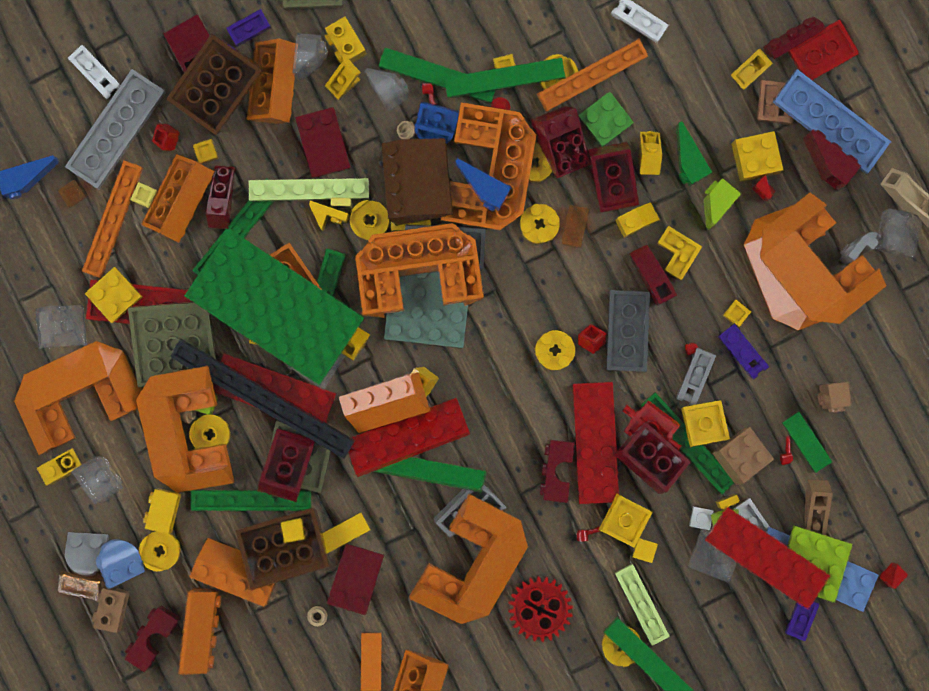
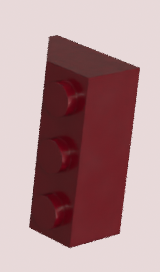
(652, 458)

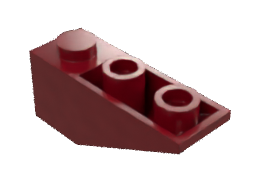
(220, 197)
(653, 275)

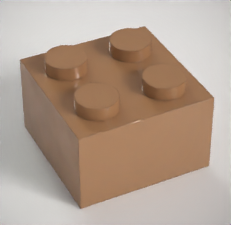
(743, 456)

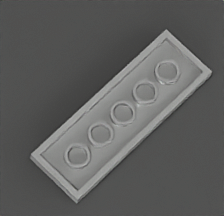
(115, 129)

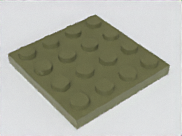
(157, 332)

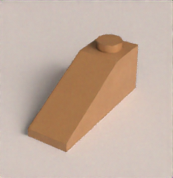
(817, 506)

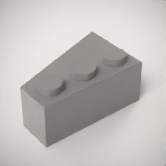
(448, 513)

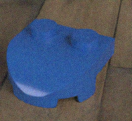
(436, 122)

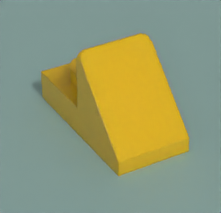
(751, 69)
(343, 79)
(322, 213)

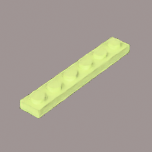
(308, 189)

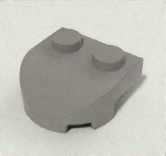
(860, 245)
(82, 552)

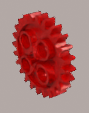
(549, 592)

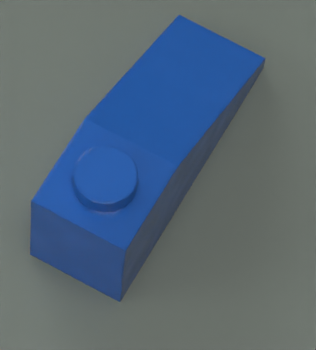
(23, 177)
(488, 189)

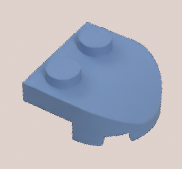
(119, 562)

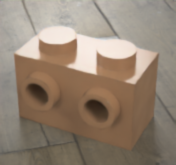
(834, 396)
(110, 609)

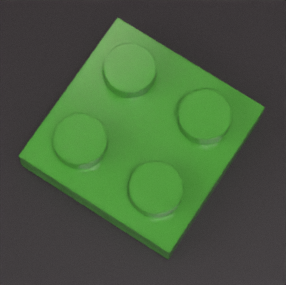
(605, 119)

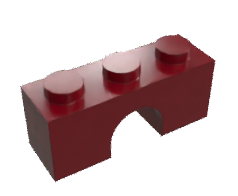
(557, 453)
(141, 652)

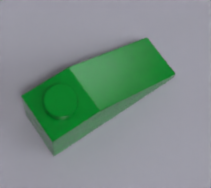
(691, 161)

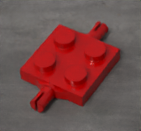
(655, 418)

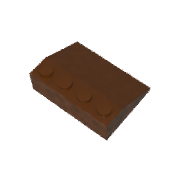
(215, 84)
(416, 180)
(272, 560)

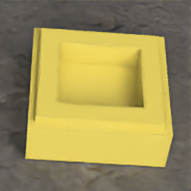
(143, 195)
(341, 203)

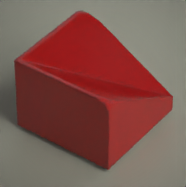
(165, 137)
(763, 189)
(592, 338)
(893, 575)

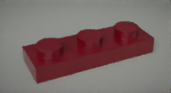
(793, 37)

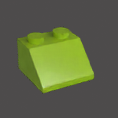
(718, 200)

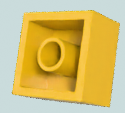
(757, 156)

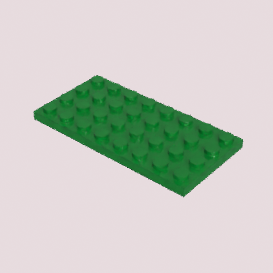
(274, 307)

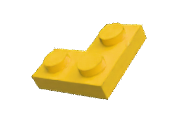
(684, 252)

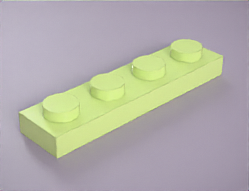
(642, 604)

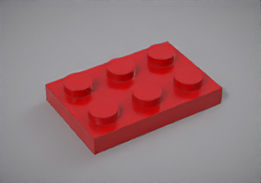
(824, 51)

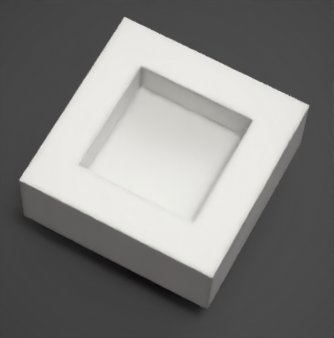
(701, 518)

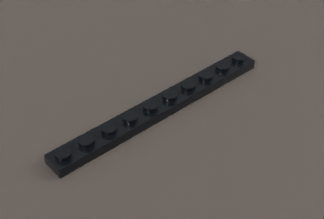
(264, 399)

